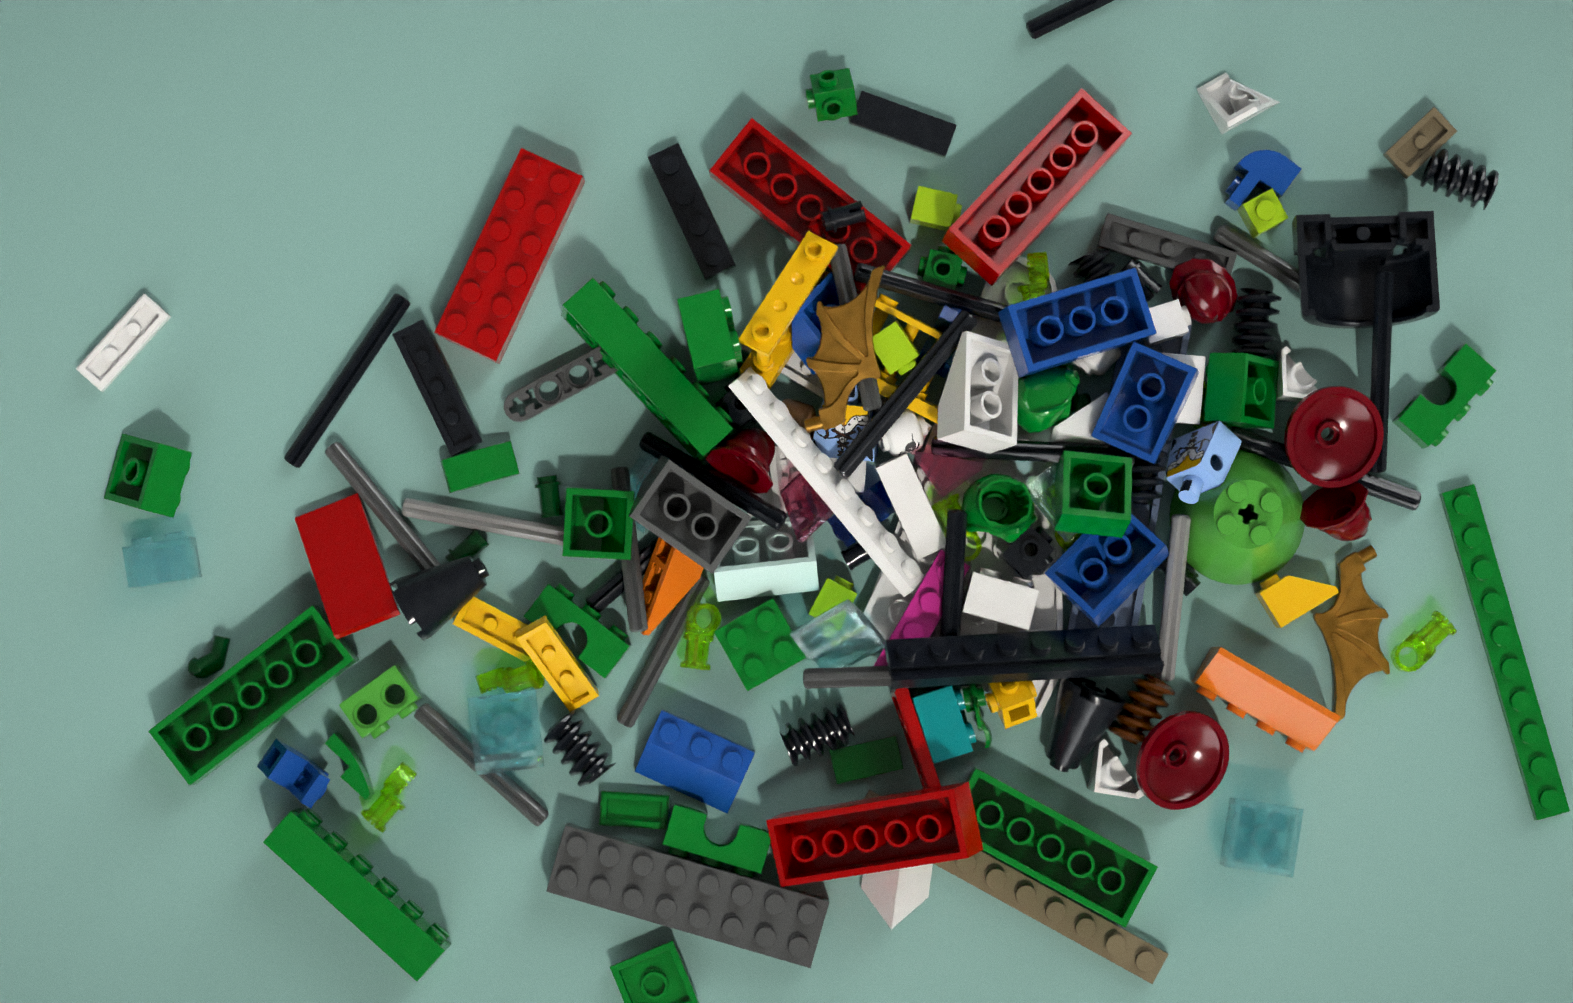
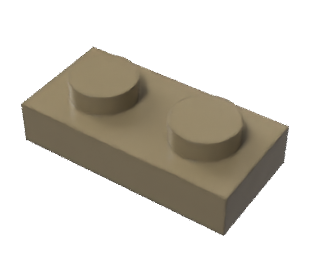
(1420, 142)

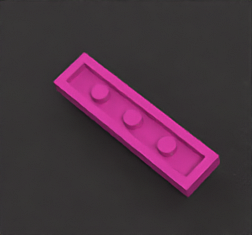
(924, 608)

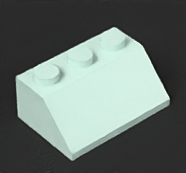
(766, 564)

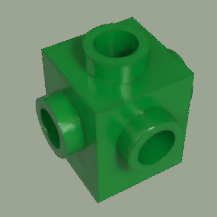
(832, 94)
(945, 256)

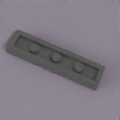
(1158, 245)

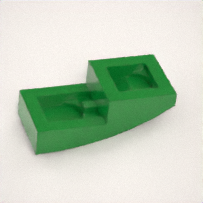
(479, 467)
(356, 774)

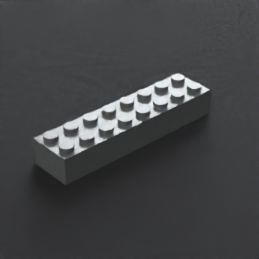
(688, 895)

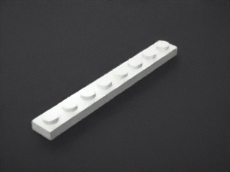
(827, 481)

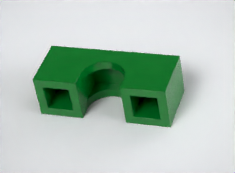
(1466, 376)
(604, 645)
(687, 835)

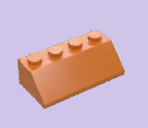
(1264, 699)

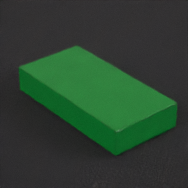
(866, 759)
(634, 810)

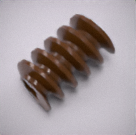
(1141, 709)

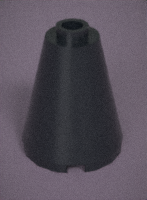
(439, 592)
(1080, 721)

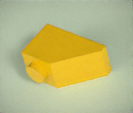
(1291, 597)

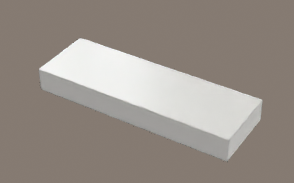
(123, 342)
(911, 505)

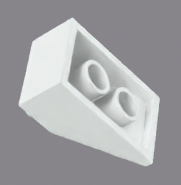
(980, 396)

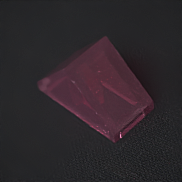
(945, 472)
(804, 507)

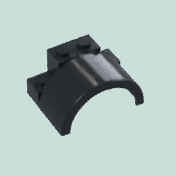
(1340, 283)

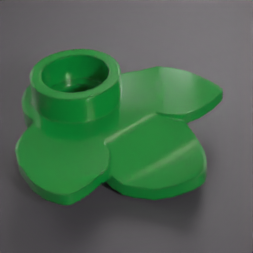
(974, 699)

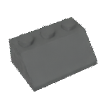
(688, 514)

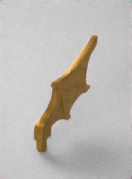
(844, 352)
(1352, 629)

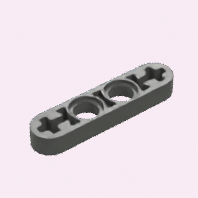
(566, 387)

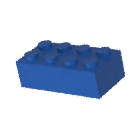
(1077, 322)

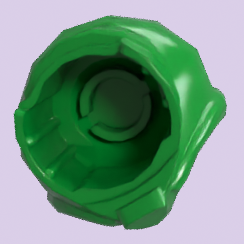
(1046, 398)
(999, 507)

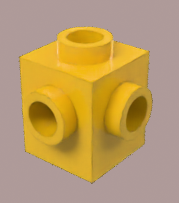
(1012, 701)

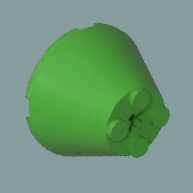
(1240, 552)

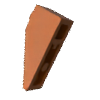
(667, 582)

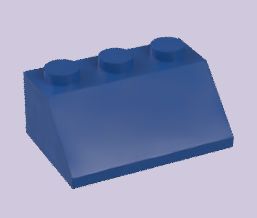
(1106, 570)
(694, 761)

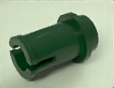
(549, 496)
(471, 545)

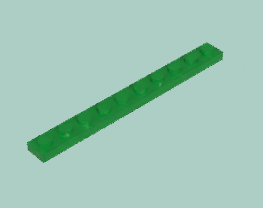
(1504, 652)

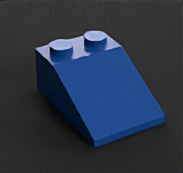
(1145, 402)

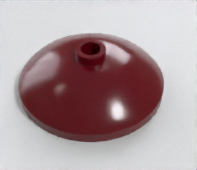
(1352, 440)
(1192, 768)

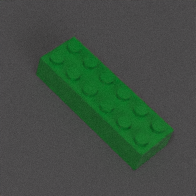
(711, 336)
(646, 369)
(253, 695)
(1058, 850)
(358, 892)

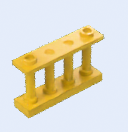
(771, 326)
(886, 383)

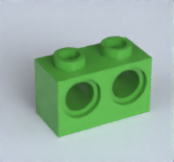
(376, 694)

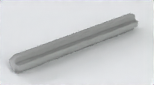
(483, 521)
(1173, 594)

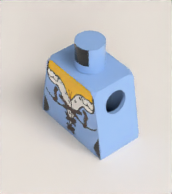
(836, 440)
(1201, 460)

